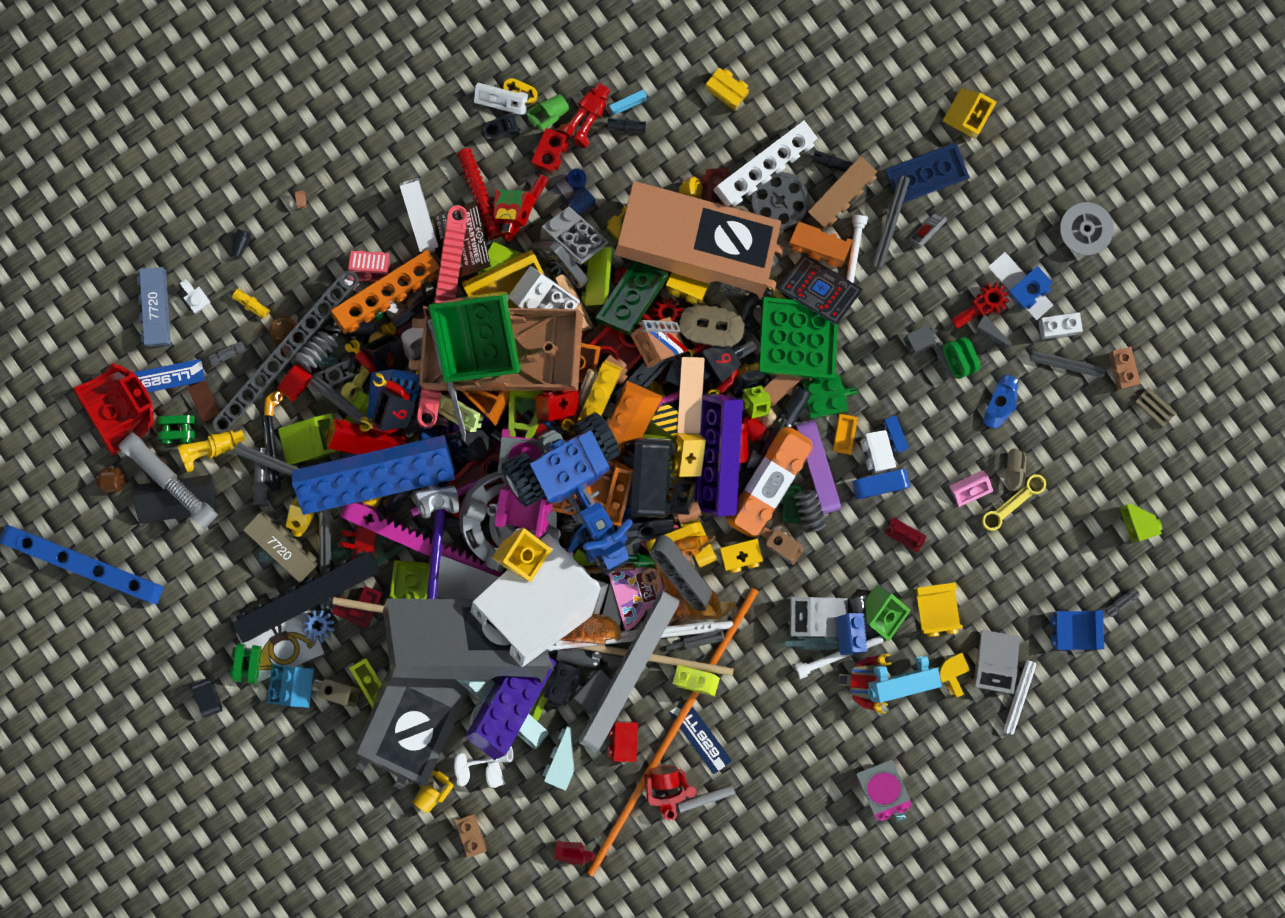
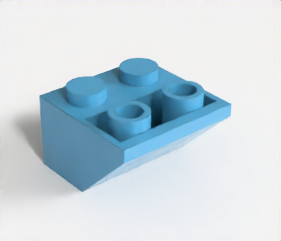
(290, 685)

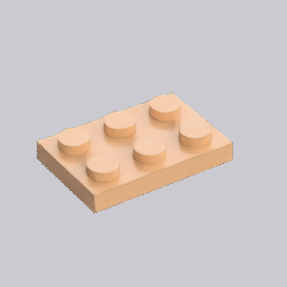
(567, 285)

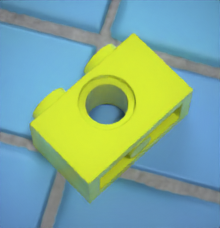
(696, 680)

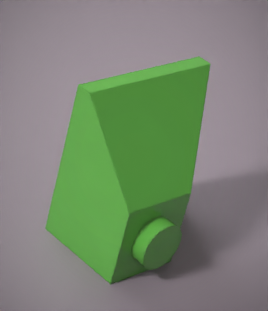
(885, 612)

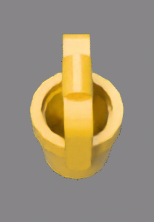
(428, 797)

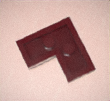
(357, 616)

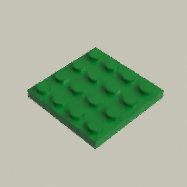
(796, 341)

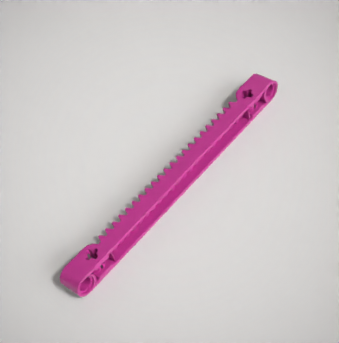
(358, 514)

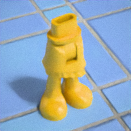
(212, 447)

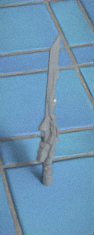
(451, 389)

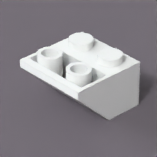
(878, 452)

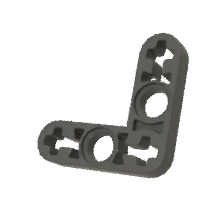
(554, 251)

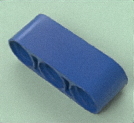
(881, 484)

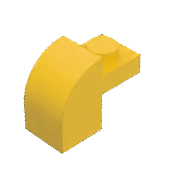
(950, 670)

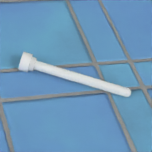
(859, 223)
(803, 668)

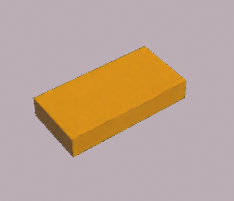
(845, 434)

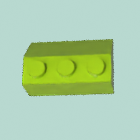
(598, 279)

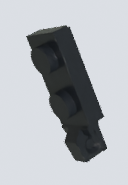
(683, 496)

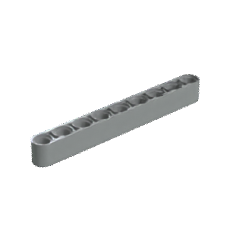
(629, 671)

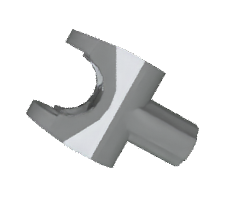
(436, 497)

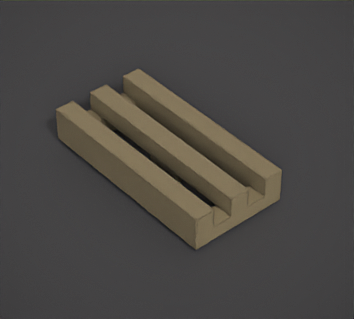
(1167, 418)

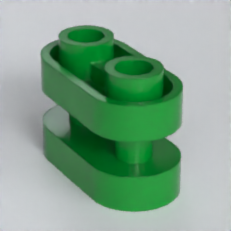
(961, 357)
(166, 436)
(238, 670)

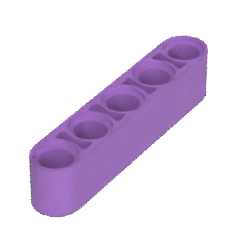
(819, 469)

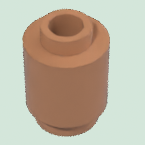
(694, 513)

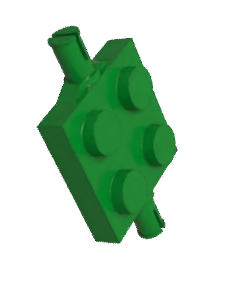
(827, 397)

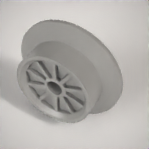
(1093, 218)

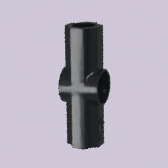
(647, 528)

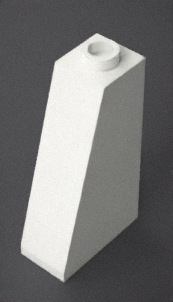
(419, 215)

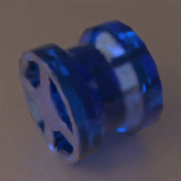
(576, 183)

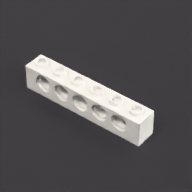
(801, 133)

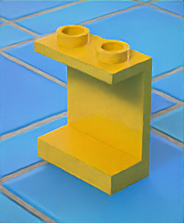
(938, 609)

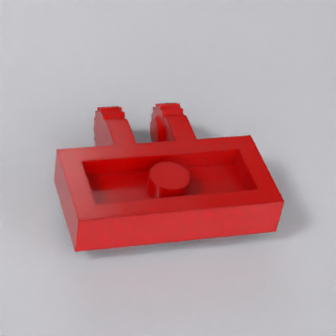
(364, 540)

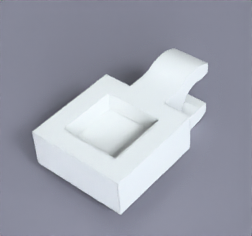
(196, 297)

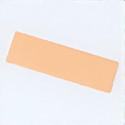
(690, 395)

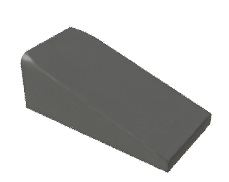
(990, 331)

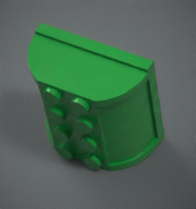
(475, 337)

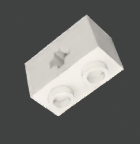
(1060, 326)

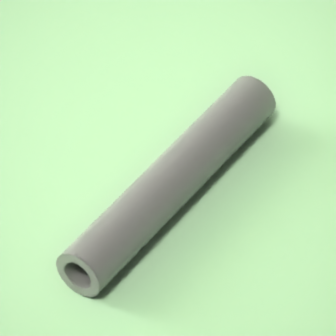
(706, 798)

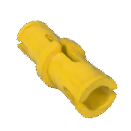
(250, 304)

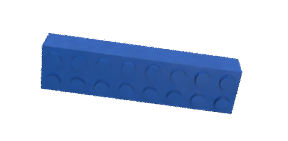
(373, 475)

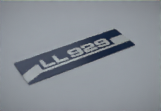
(702, 739)

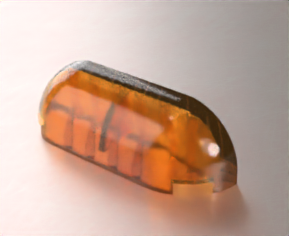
(595, 630)

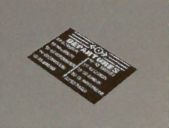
(474, 250)

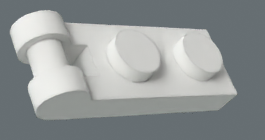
(500, 98)

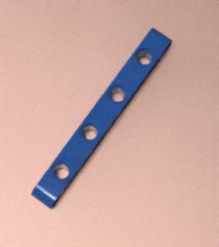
(81, 564)

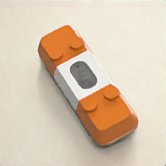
(770, 481)

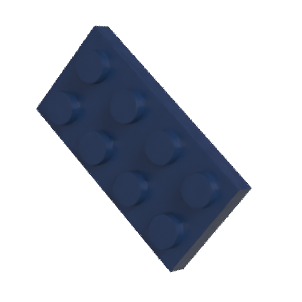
(929, 172)

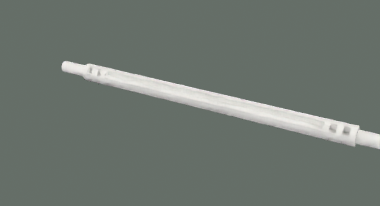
(670, 631)

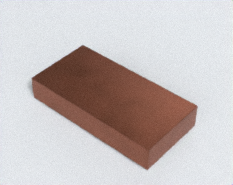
(204, 401)

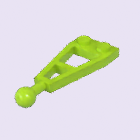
(513, 426)

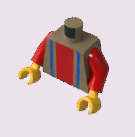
(858, 681)

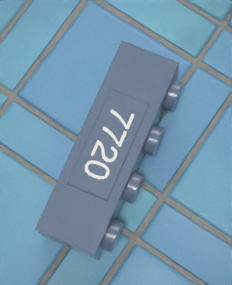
(154, 307)

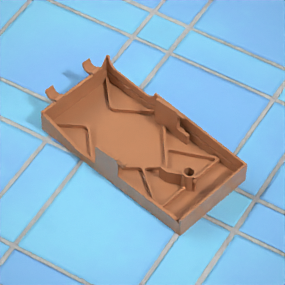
(545, 344)

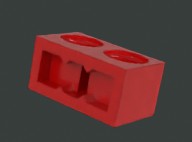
(545, 149)

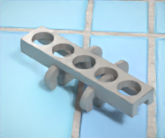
(652, 324)

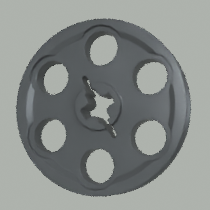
(789, 199)

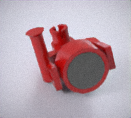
(667, 778)

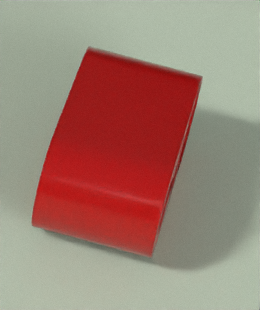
(294, 382)

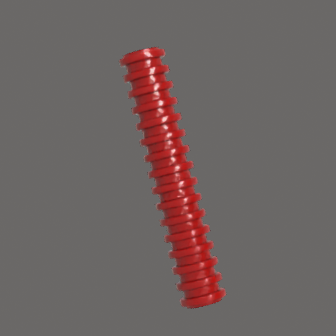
(479, 192)

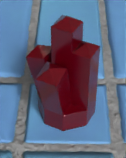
(572, 853)

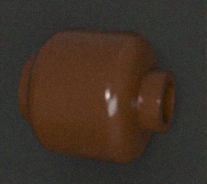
(110, 480)

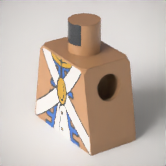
(789, 549)

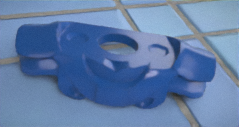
(996, 415)

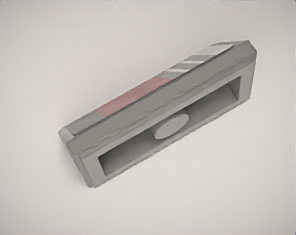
(927, 230)

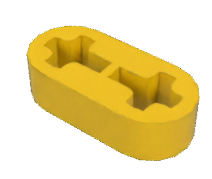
(522, 87)

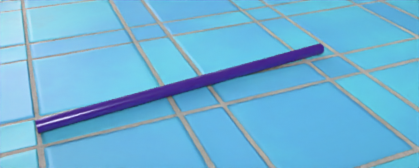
(437, 541)

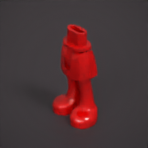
(591, 104)

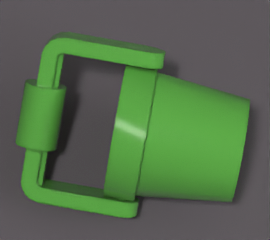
(551, 109)

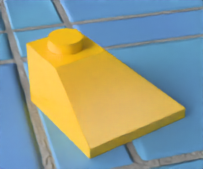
(522, 554)

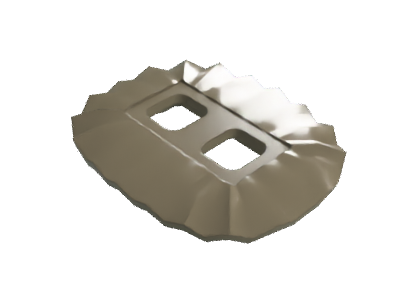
(710, 334)

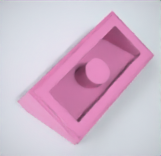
(971, 488)

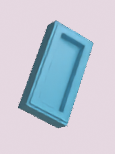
(628, 102)

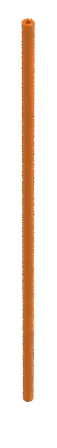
(669, 737)

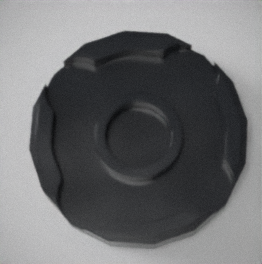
(747, 381)

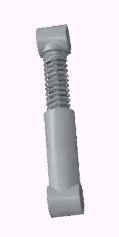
(167, 479)

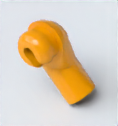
(271, 401)

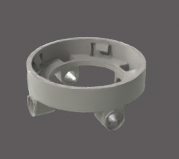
(474, 510)

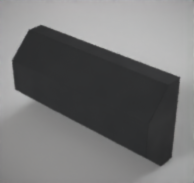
(158, 504)

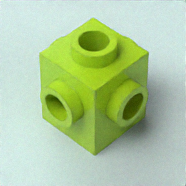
(756, 402)

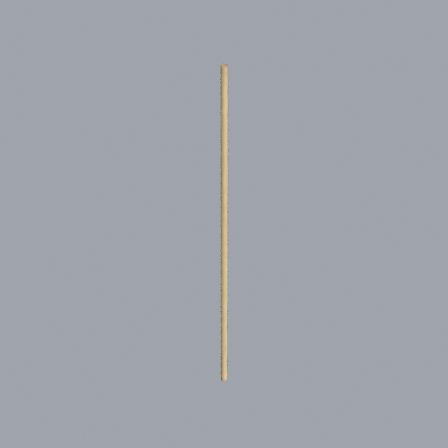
(598, 648)

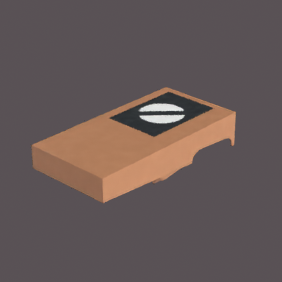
(699, 238)

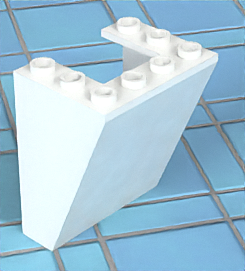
(542, 610)

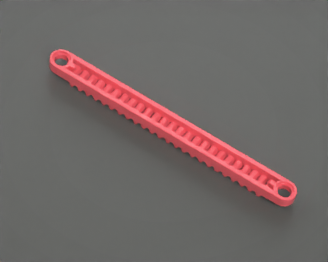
(445, 291)

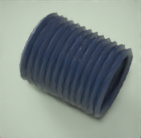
(580, 200)

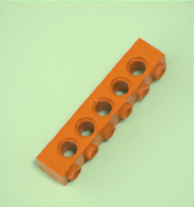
(422, 262)

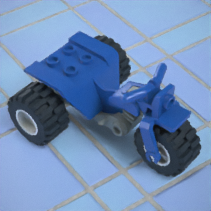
(568, 470)

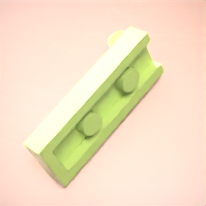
(469, 416)

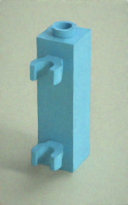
(904, 684)

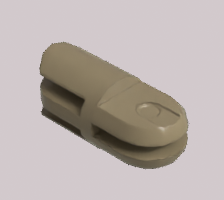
(1016, 469)

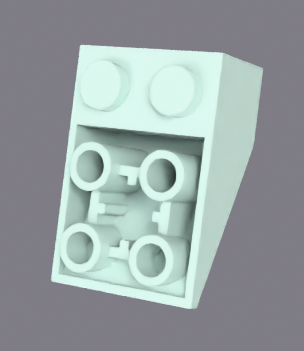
(562, 766)

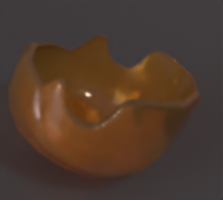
(281, 328)

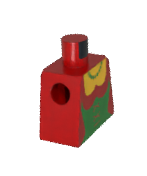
(512, 209)

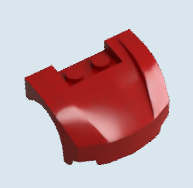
(116, 405)

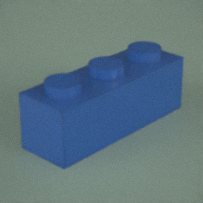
(895, 434)

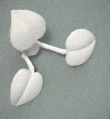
(493, 771)

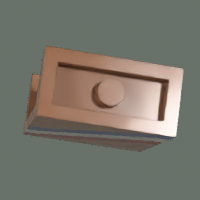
(656, 350)

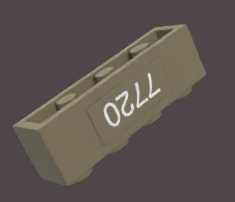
(281, 546)

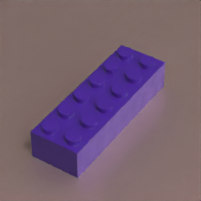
(720, 469)
(504, 713)

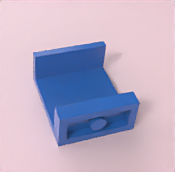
(1077, 630)

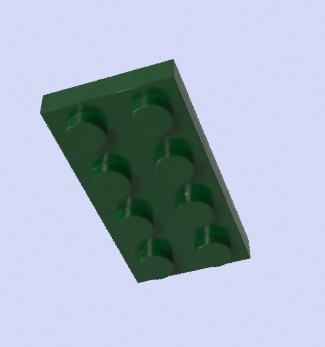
(632, 297)

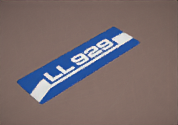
(171, 375)

